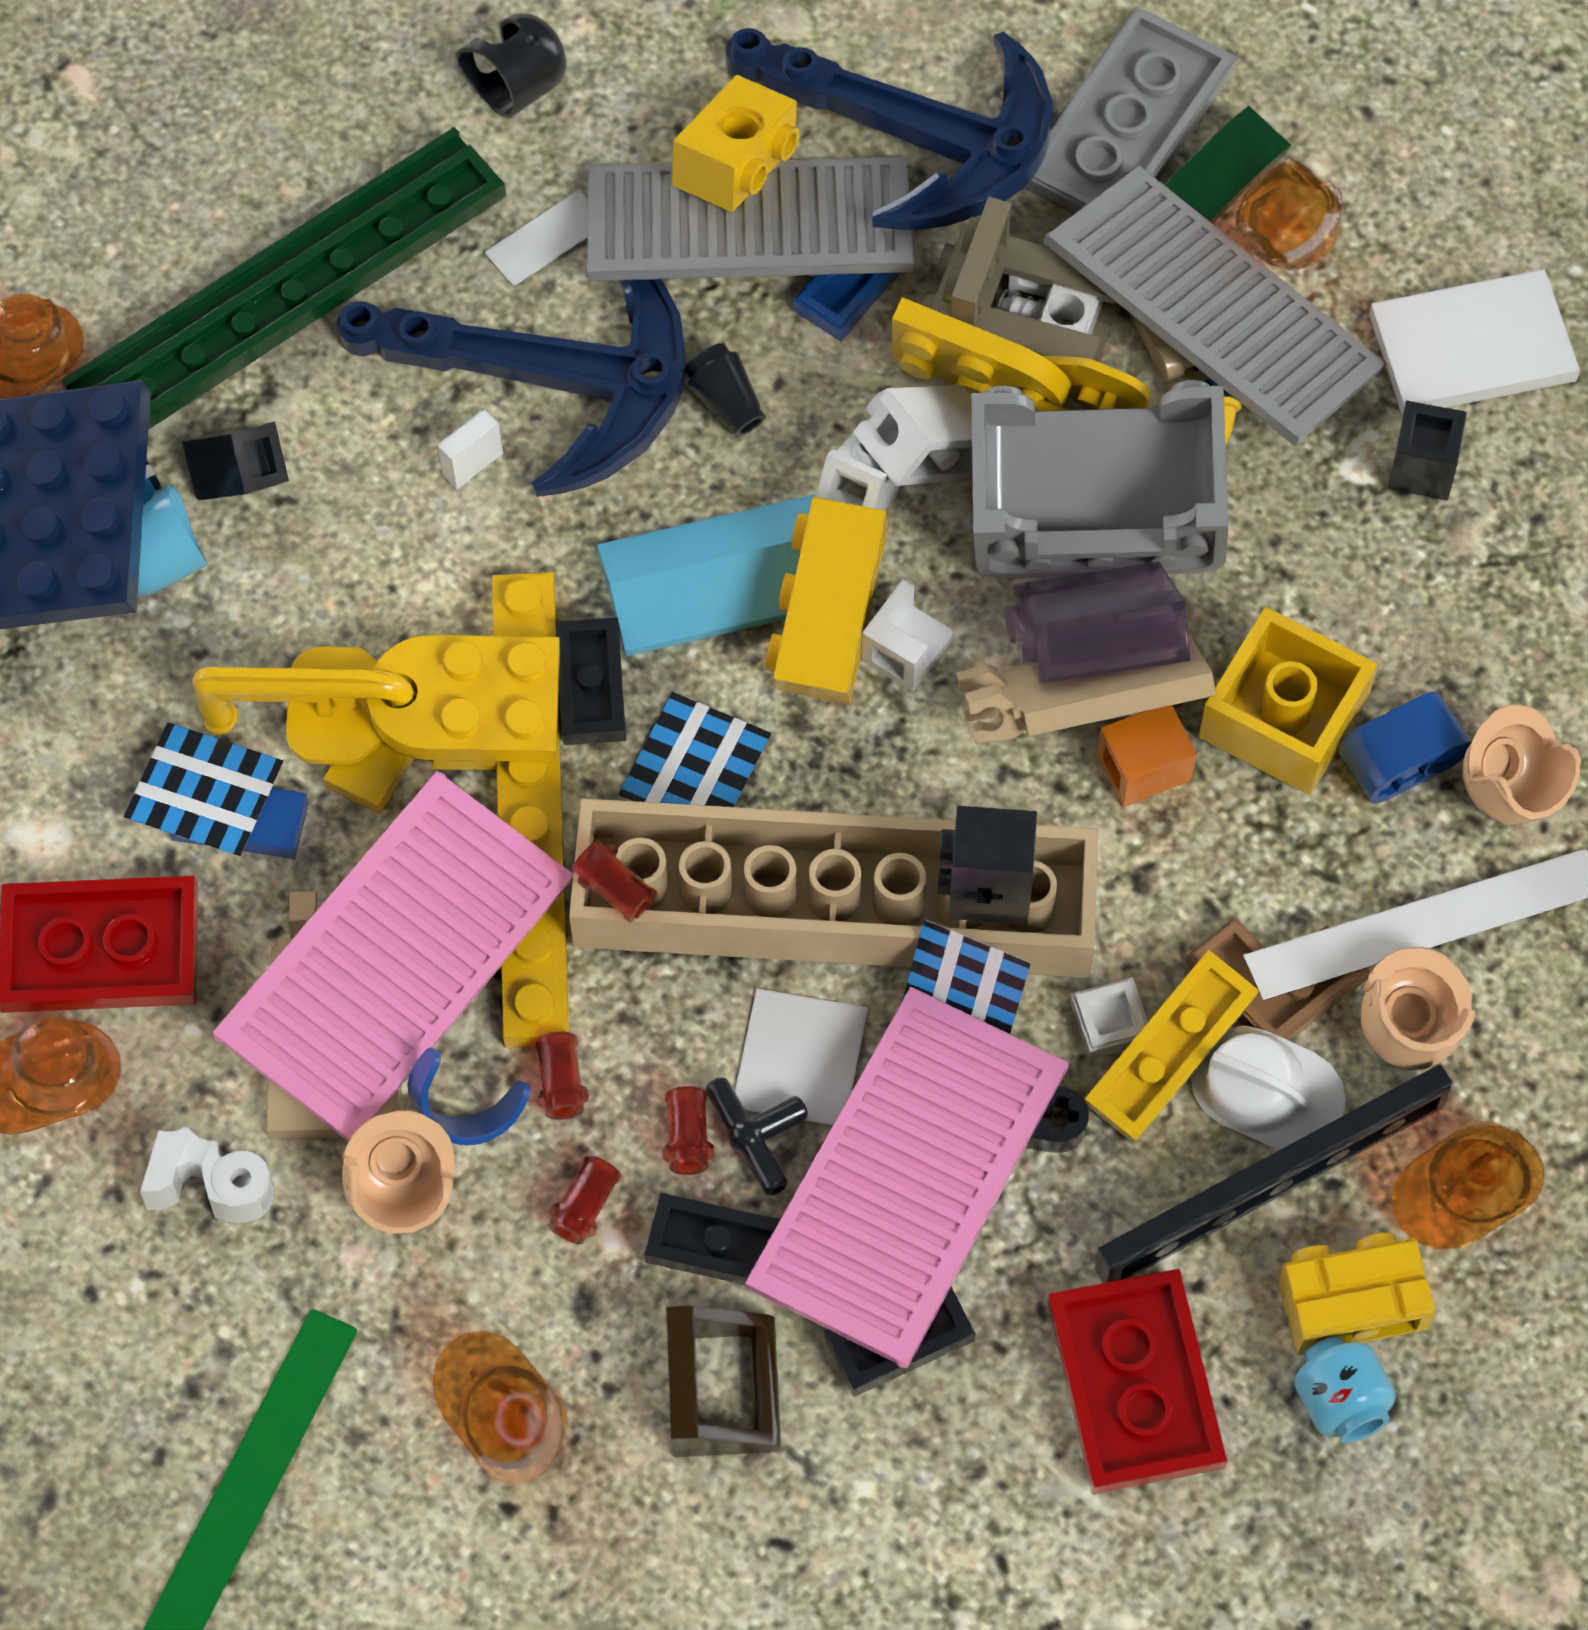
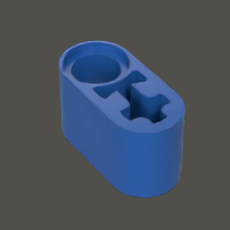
(1404, 747)

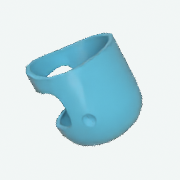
(167, 543)

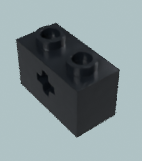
(988, 864)

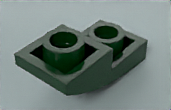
(1228, 164)

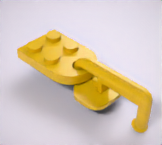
(965, 355)
(471, 704)

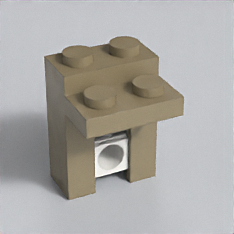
(1034, 289)

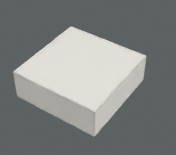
(470, 449)
(1108, 1017)

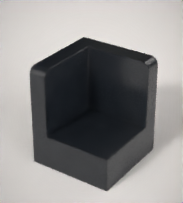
(1427, 450)
(235, 461)

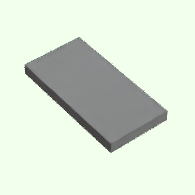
(1131, 110)

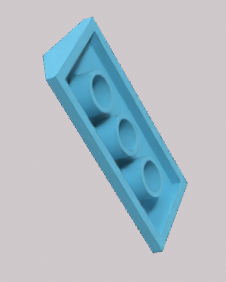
(701, 576)

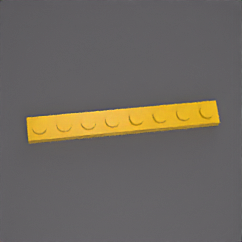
(531, 803)

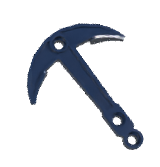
(995, 152)
(594, 370)

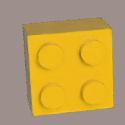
(1287, 700)

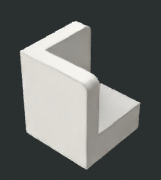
(903, 639)

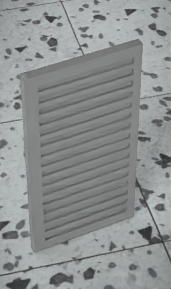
(801, 222)
(1215, 304)

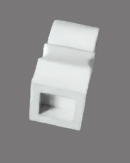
(235, 1184)

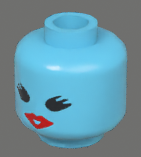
(1345, 1389)

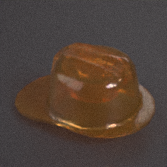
(35, 343)
(54, 1073)
(1467, 1185)
(500, 1406)

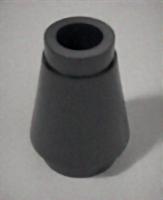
(725, 388)

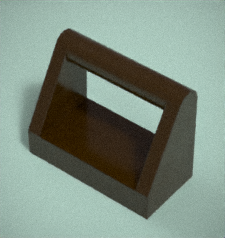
(687, 1435)

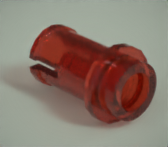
(613, 880)
(560, 1076)
(687, 1143)
(584, 1200)

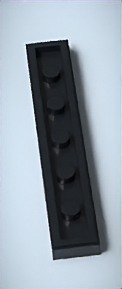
(1273, 1176)

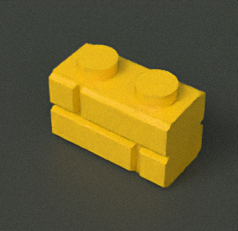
(1356, 1292)

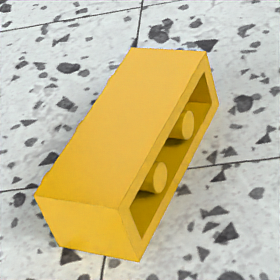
(828, 599)

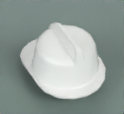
(1267, 1087)

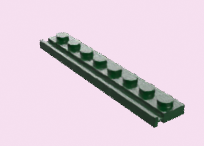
(300, 277)

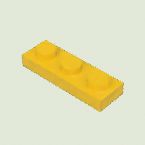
(1171, 1046)

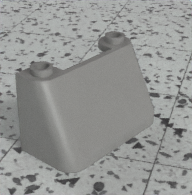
(1099, 485)

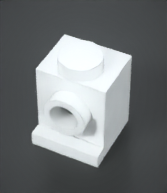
(856, 465)

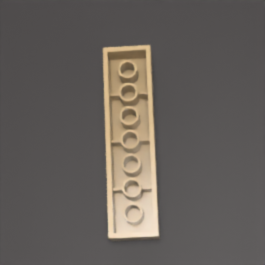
(818, 887)

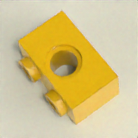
(735, 143)

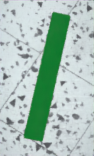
(253, 1475)

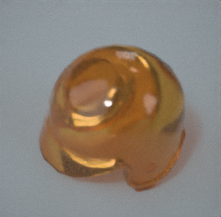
(1290, 216)

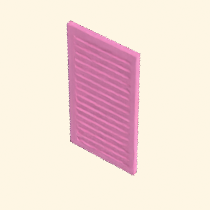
(393, 956)
(907, 1177)

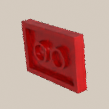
(98, 944)
(1136, 1381)

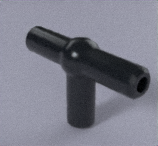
(749, 1134)

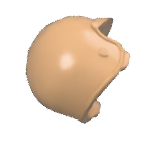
(1518, 768)
(1416, 1008)
(398, 1171)

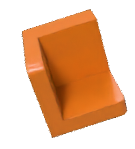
(1146, 754)

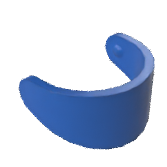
(471, 1128)

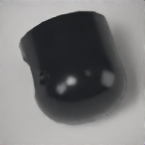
(526, 64)

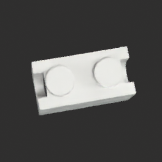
(920, 434)

